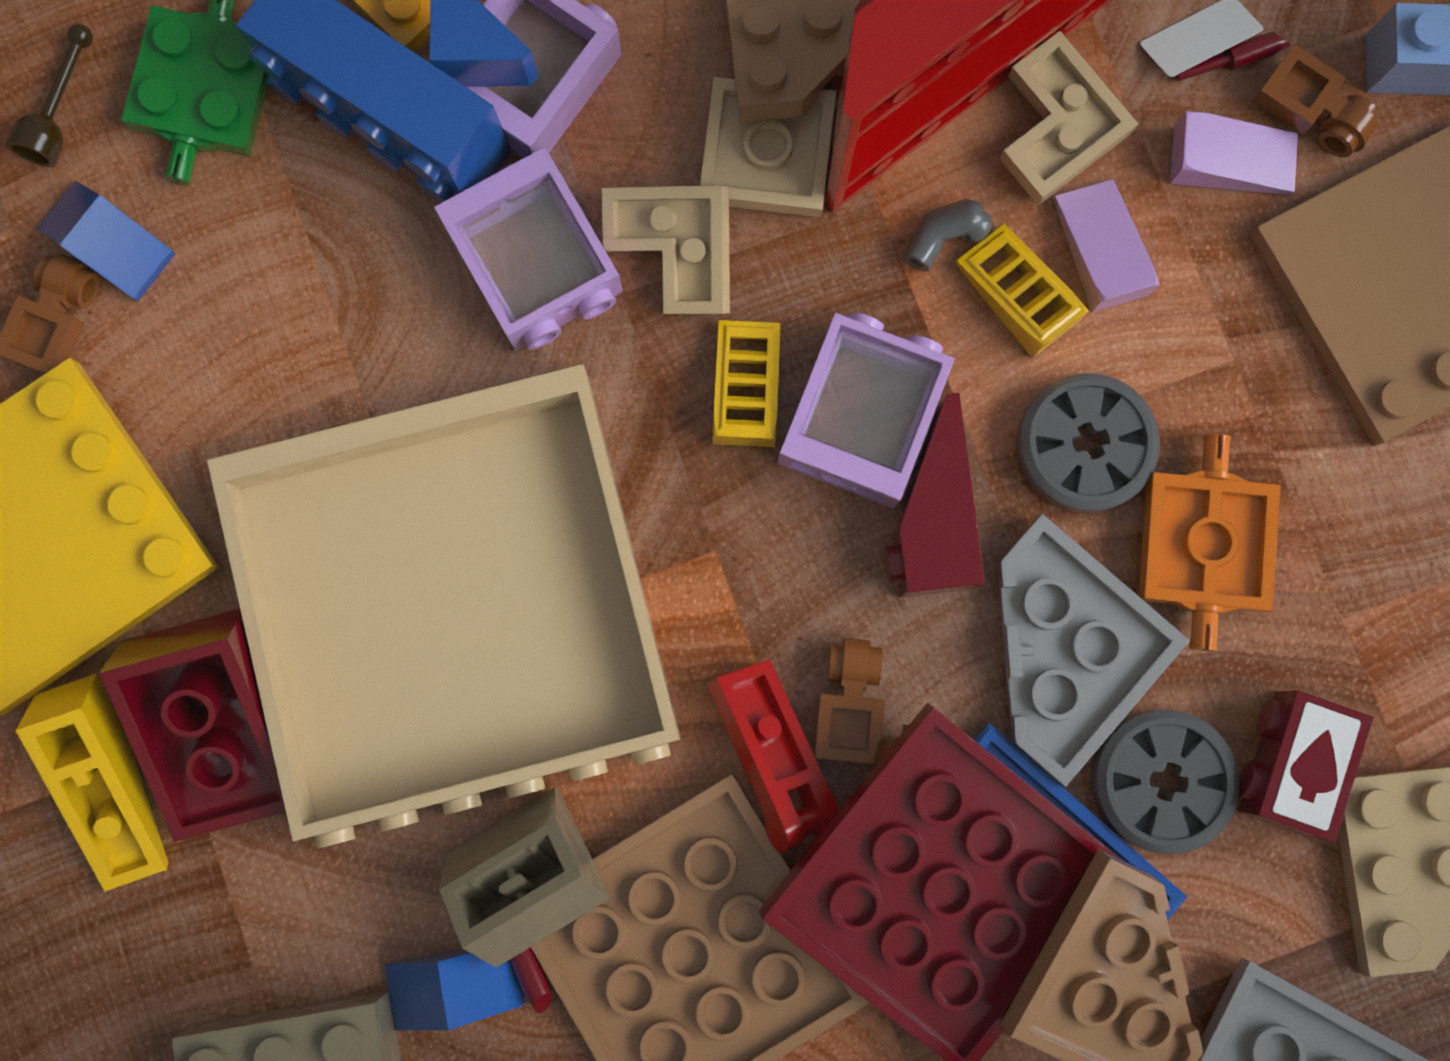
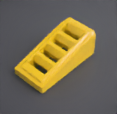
(1051, 288)
(746, 431)

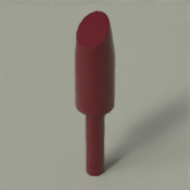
(1240, 55)
(532, 980)

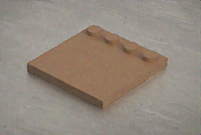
(1374, 284)
(680, 946)

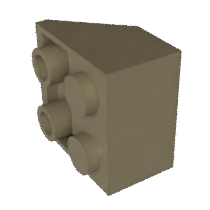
(520, 880)

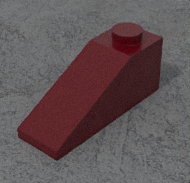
(938, 527)

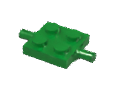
(195, 86)

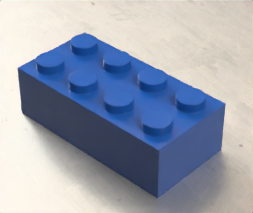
(377, 91)

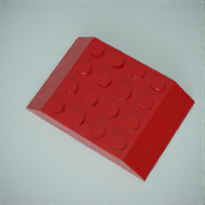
(923, 67)

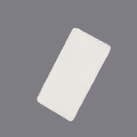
(1201, 36)

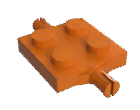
(1209, 542)

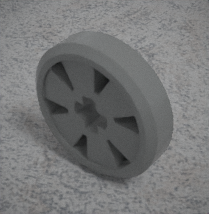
(1103, 409)
(1183, 817)

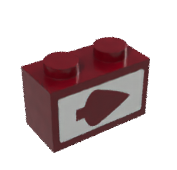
(1304, 764)

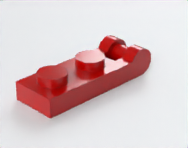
(774, 753)

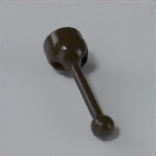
(37, 135)

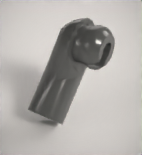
(944, 223)

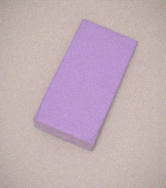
(1232, 154)
(1105, 246)

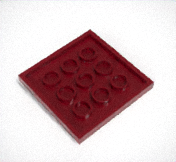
(935, 887)

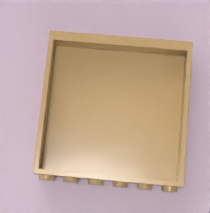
(442, 605)

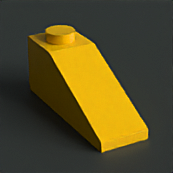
(94, 780)

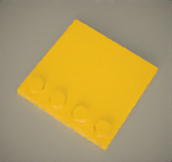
(82, 533)

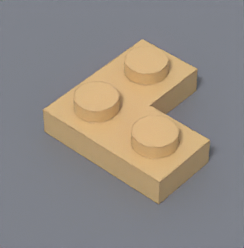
(1078, 115)
(690, 231)

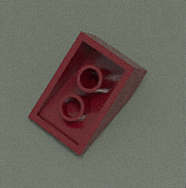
(197, 723)

